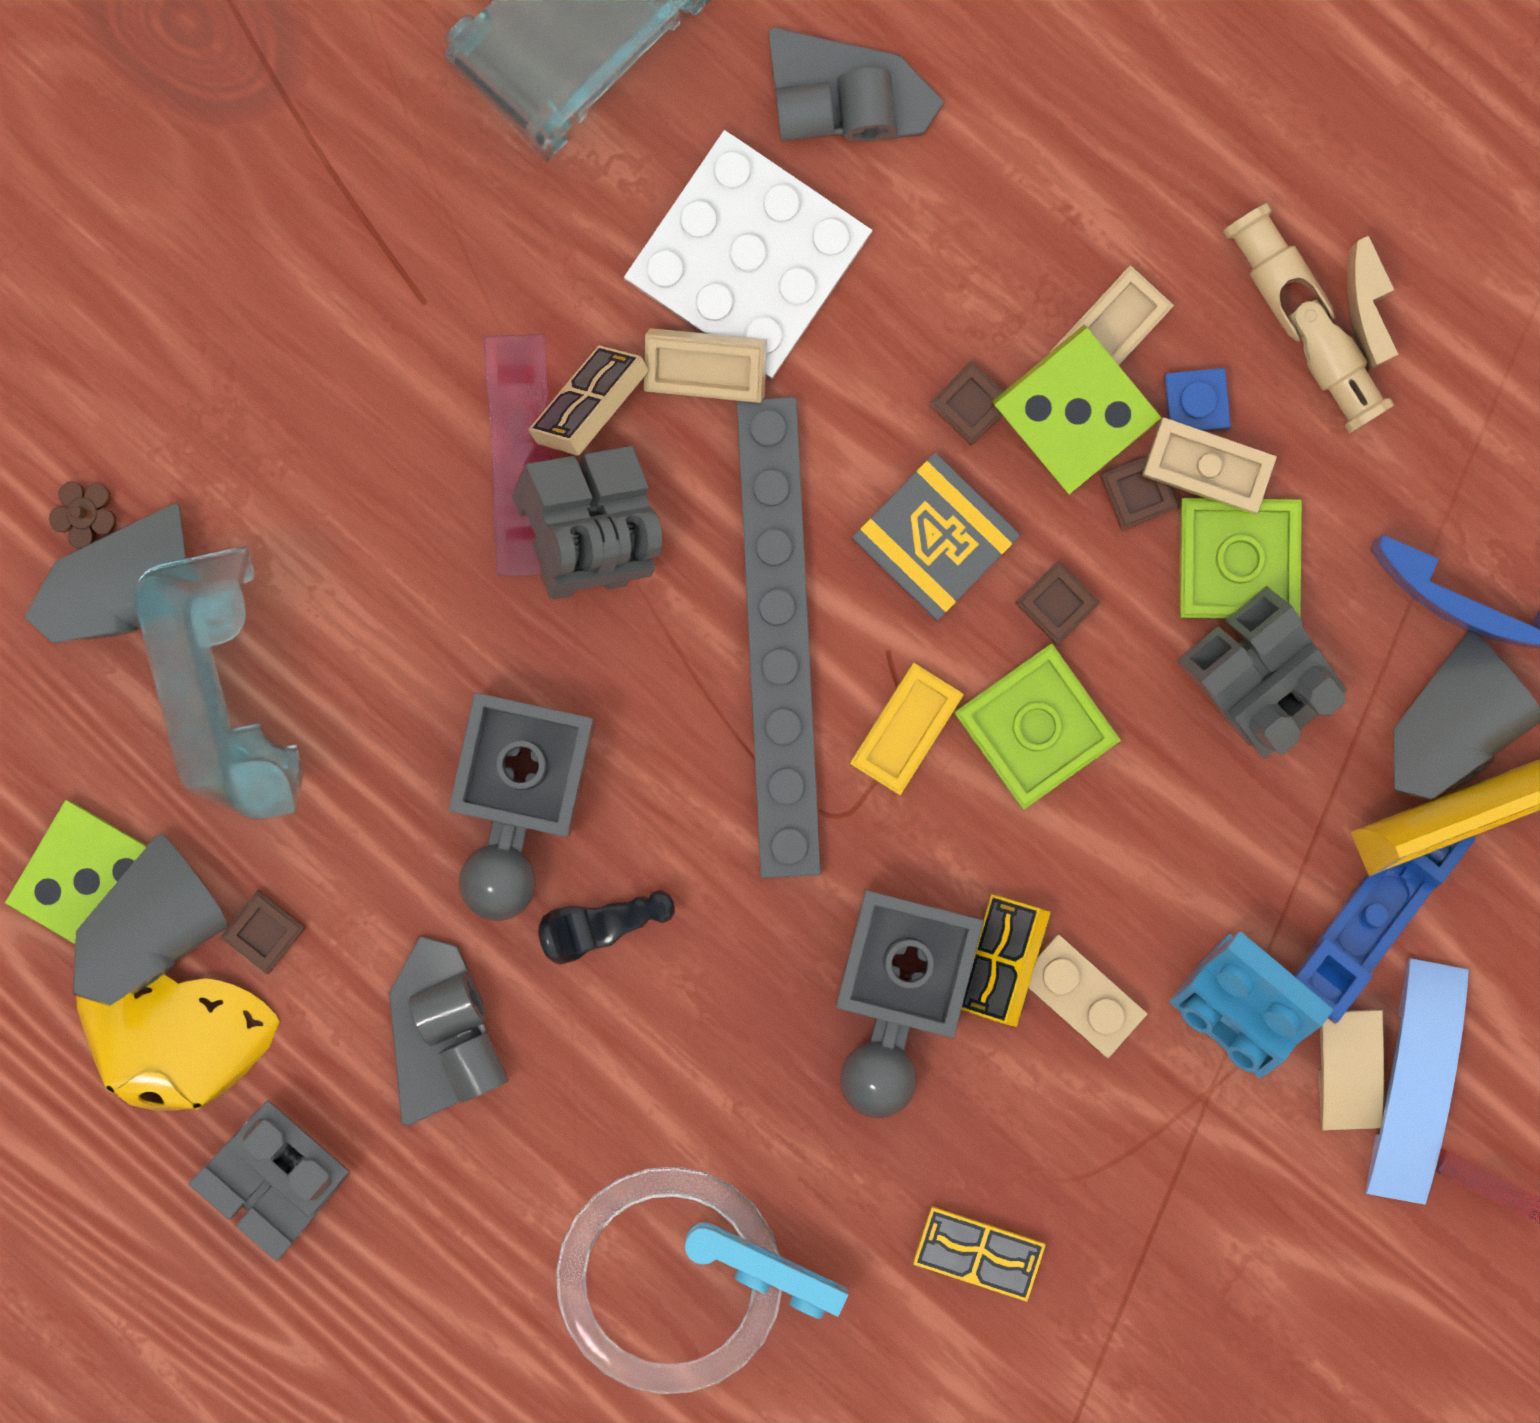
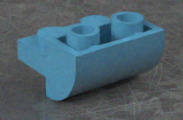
(1249, 1004)

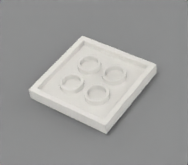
(748, 251)

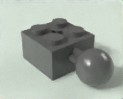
(499, 878)
(880, 1075)

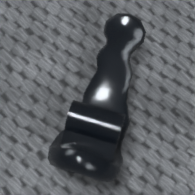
(575, 930)

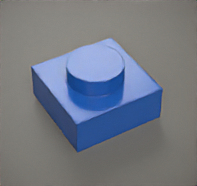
(1198, 399)

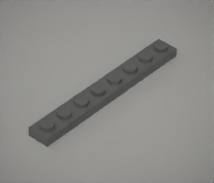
(778, 638)

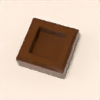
(968, 403)
(1136, 497)
(1057, 602)
(263, 932)

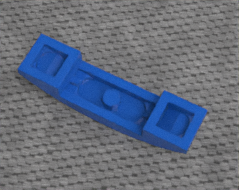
(1413, 572)
(1369, 925)

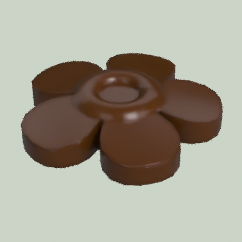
(83, 513)

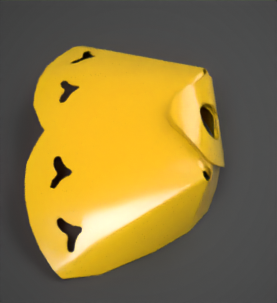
(174, 1044)

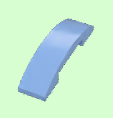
(1419, 1082)

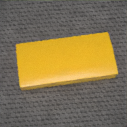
(1449, 818)

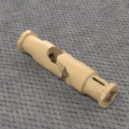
(1329, 351)

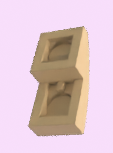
(1365, 285)
(1352, 1071)

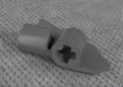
(846, 91)
(95, 586)
(1460, 721)
(143, 926)
(440, 1033)

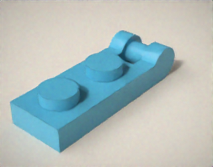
(762, 1268)

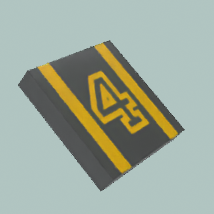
(935, 536)

